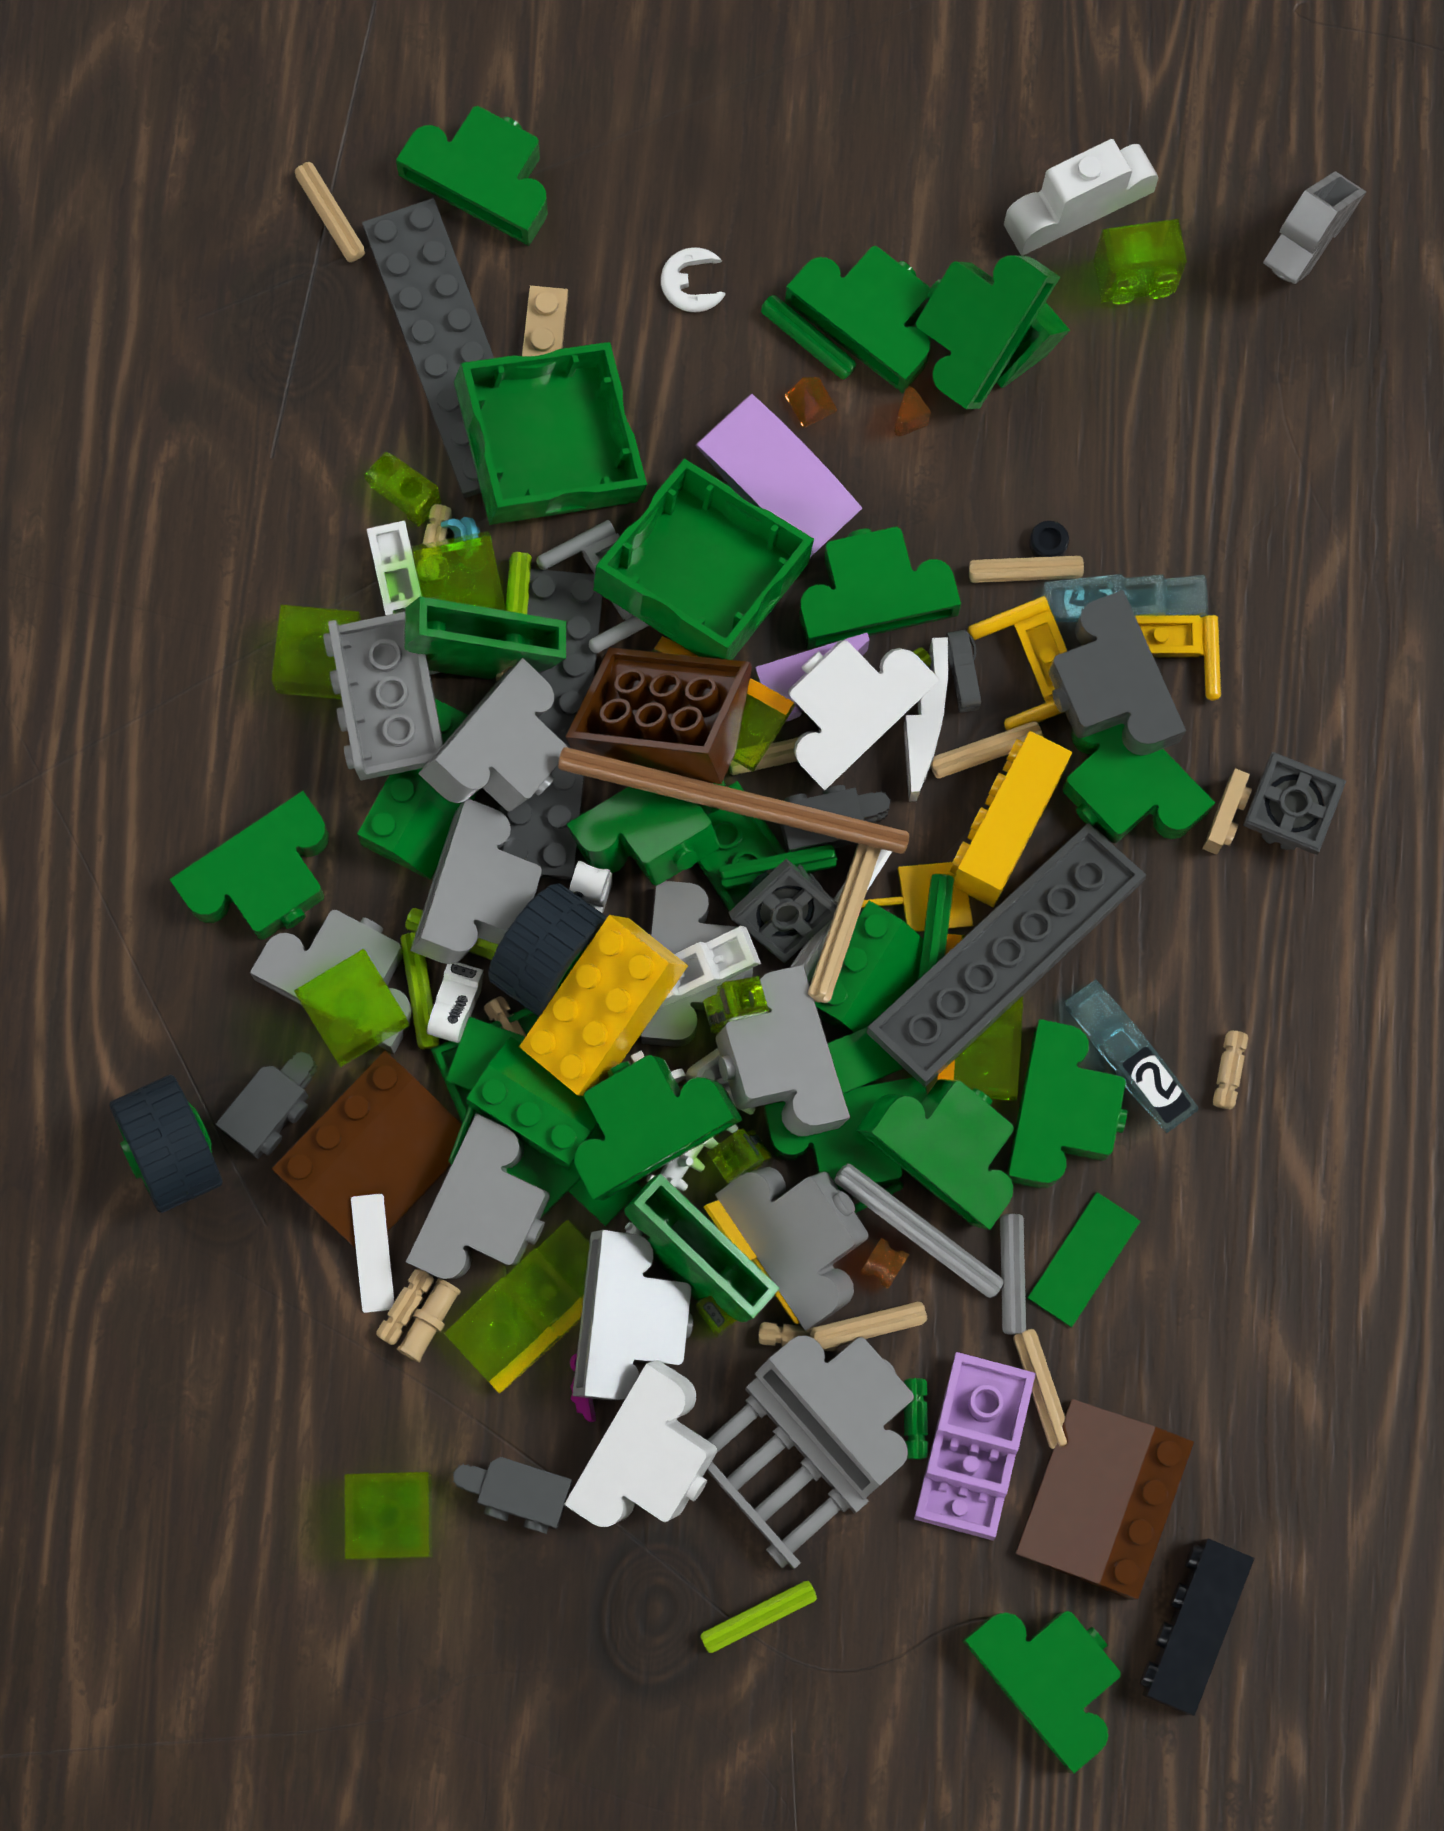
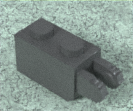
(837, 800)
(269, 1105)
(518, 1491)

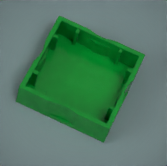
(549, 433)
(703, 564)

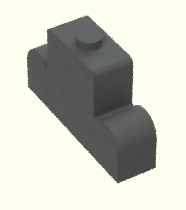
(1115, 680)

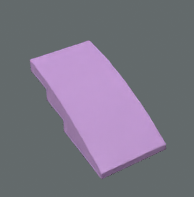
(777, 471)
(974, 1446)

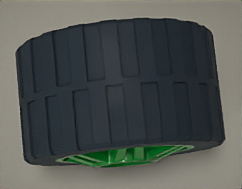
(543, 946)
(166, 1143)

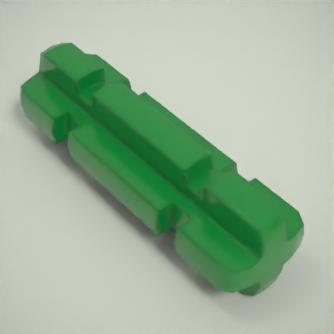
(916, 1419)

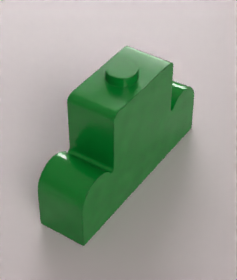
(481, 171)
(868, 312)
(982, 322)
(875, 589)
(481, 639)
(1123, 788)
(652, 828)
(260, 871)
(1063, 1108)
(647, 1123)
(846, 1144)
(947, 1146)
(698, 1252)
(1050, 1679)

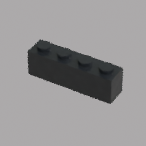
(1197, 1626)

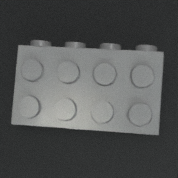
(384, 697)

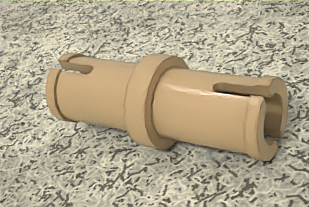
(428, 1320)

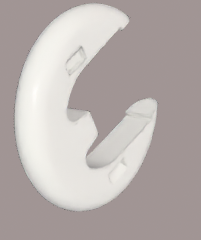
(673, 281)

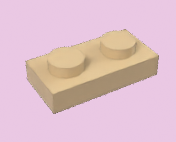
(545, 320)
(1234, 797)

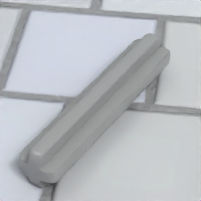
(1013, 1274)

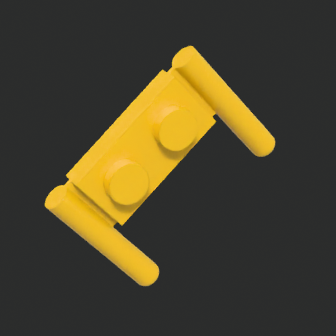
(1186, 638)
(1041, 644)

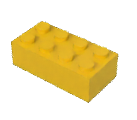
(1013, 813)
(603, 1004)

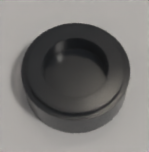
(1049, 539)

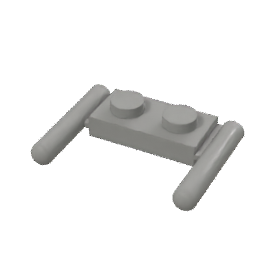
(594, 545)

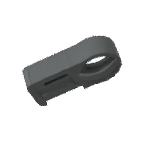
(963, 670)

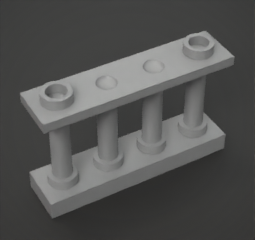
(813, 1467)

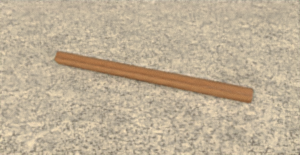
(733, 800)

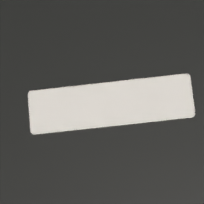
(372, 1252)

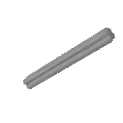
(919, 1230)

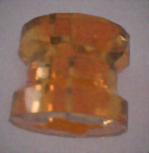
(884, 1263)

